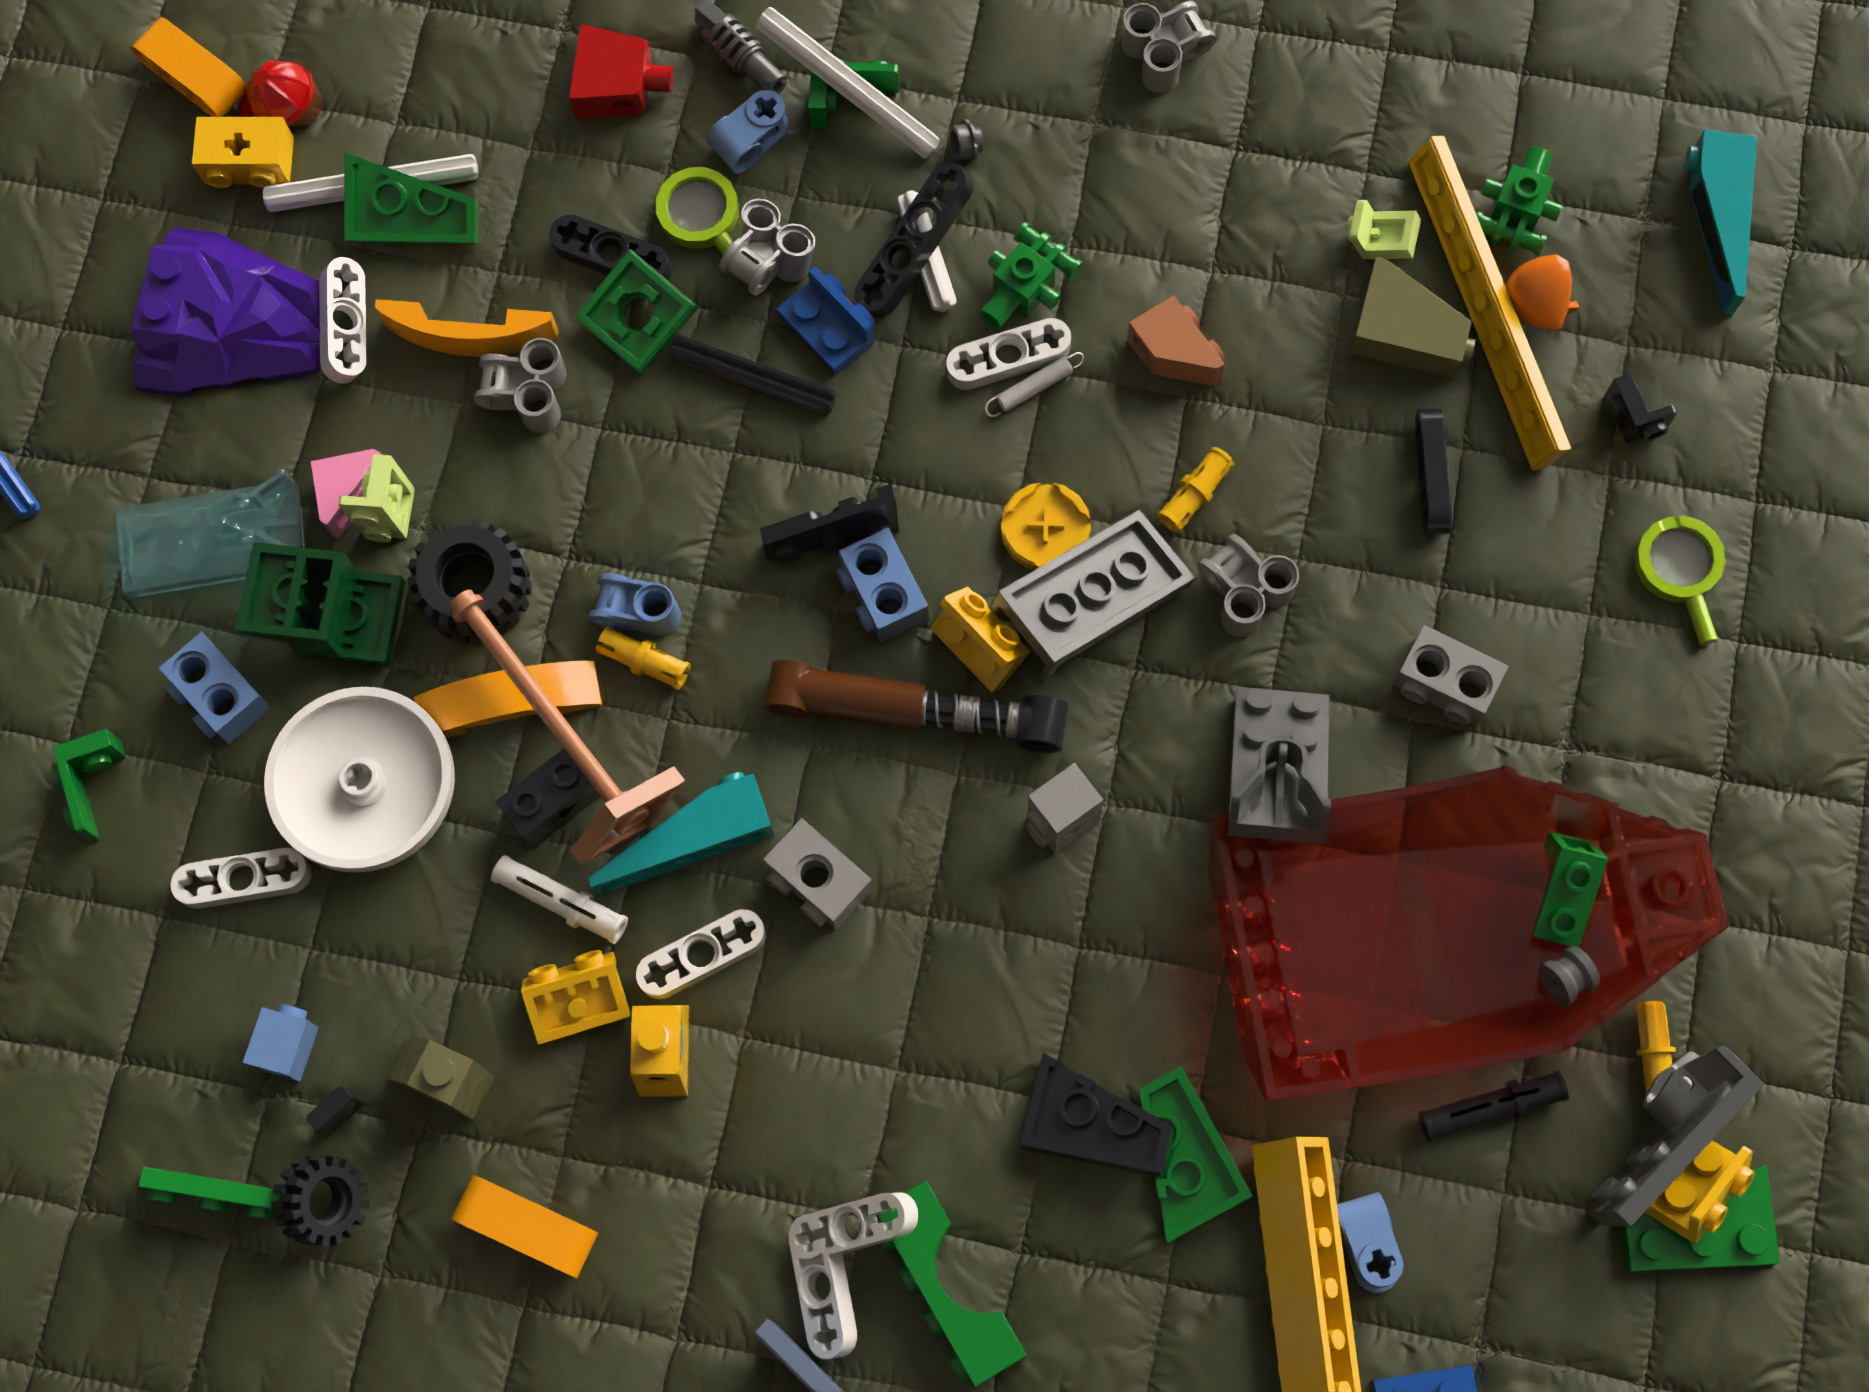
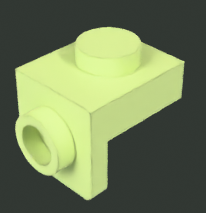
(1383, 232)

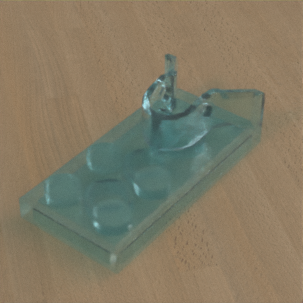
(205, 535)

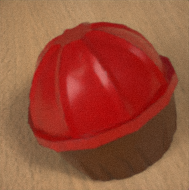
(282, 91)

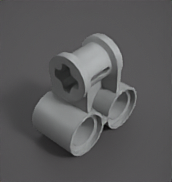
(1171, 40)
(767, 249)
(517, 385)
(1241, 580)

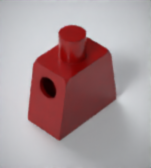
(614, 75)

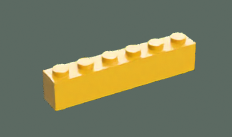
(1305, 1266)

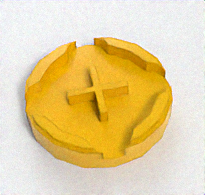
(1043, 523)

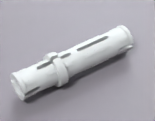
(607, 922)

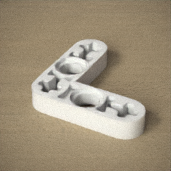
(827, 1257)

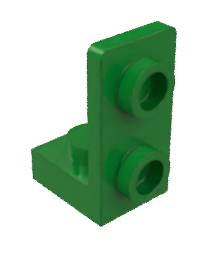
(824, 98)
(88, 754)
(1570, 888)

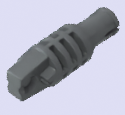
(737, 47)

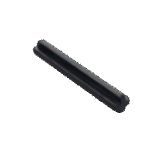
(752, 374)

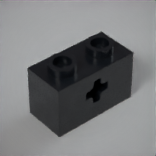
(547, 799)

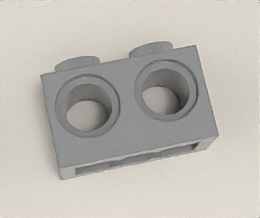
(1454, 665)

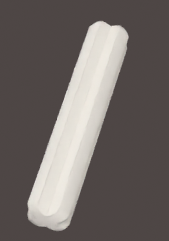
(934, 272)

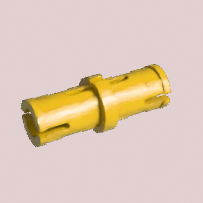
(1195, 489)
(643, 658)

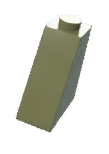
(1410, 325)
(442, 1076)

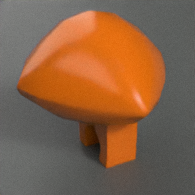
(1542, 292)

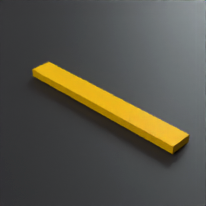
(1489, 304)

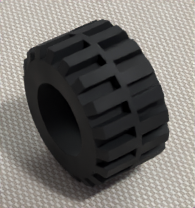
(459, 548)

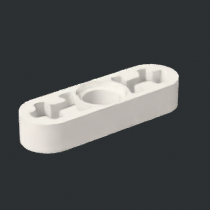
(331, 335)
(974, 352)
(205, 870)
(705, 934)

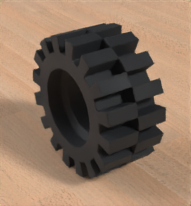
(296, 1196)

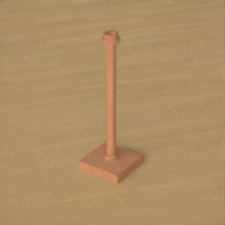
(623, 812)

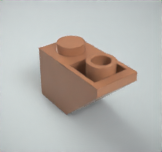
(1173, 346)

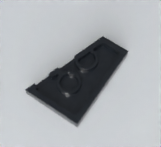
(833, 531)
(1091, 1125)

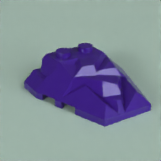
(221, 316)

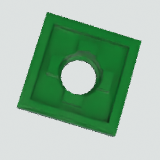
(606, 308)

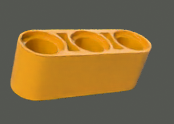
(189, 68)
(524, 1226)

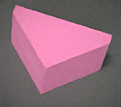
(336, 478)

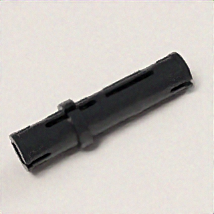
(1498, 1104)

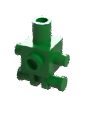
(1521, 202)
(1026, 276)

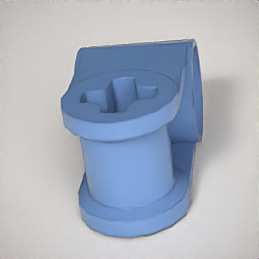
(748, 131)
(625, 605)
(1369, 1234)

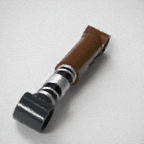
(802, 691)

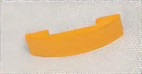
(465, 338)
(495, 697)

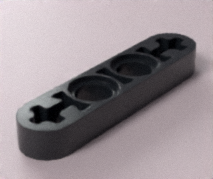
(920, 243)

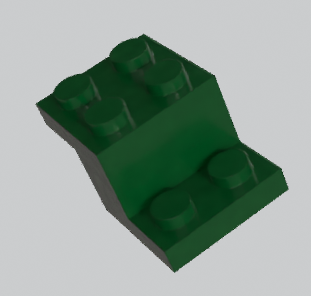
(320, 604)

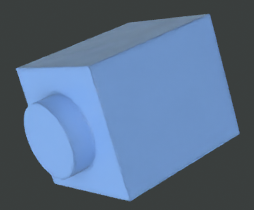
(281, 1042)

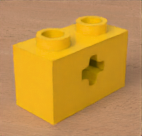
(242, 151)

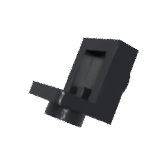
(1627, 409)

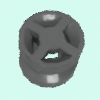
(1569, 976)

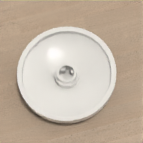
(359, 779)

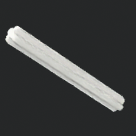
(847, 82)
(331, 188)

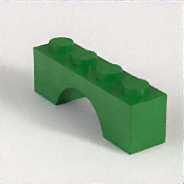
(981, 1341)

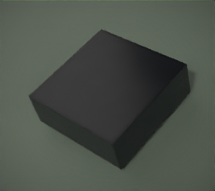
(334, 1111)

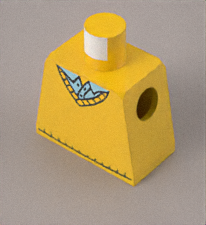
(660, 1050)

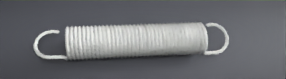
(1034, 384)

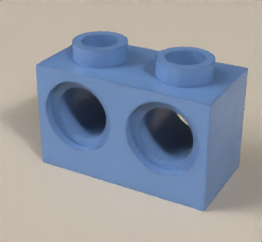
(890, 583)
(219, 684)

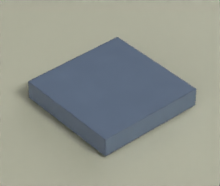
(795, 1358)

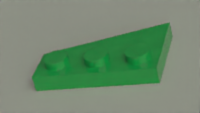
(399, 208)
(1200, 1171)
(209, 1192)
(1742, 1240)

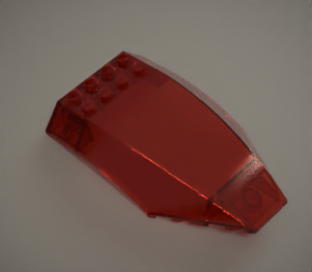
(1415, 922)

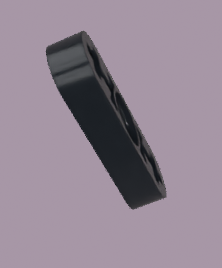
(602, 235)
(1433, 471)

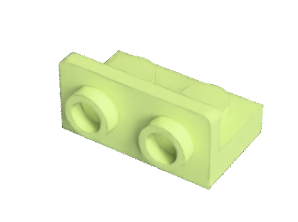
(386, 504)

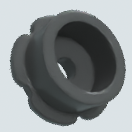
(965, 141)

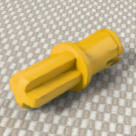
(1653, 1040)

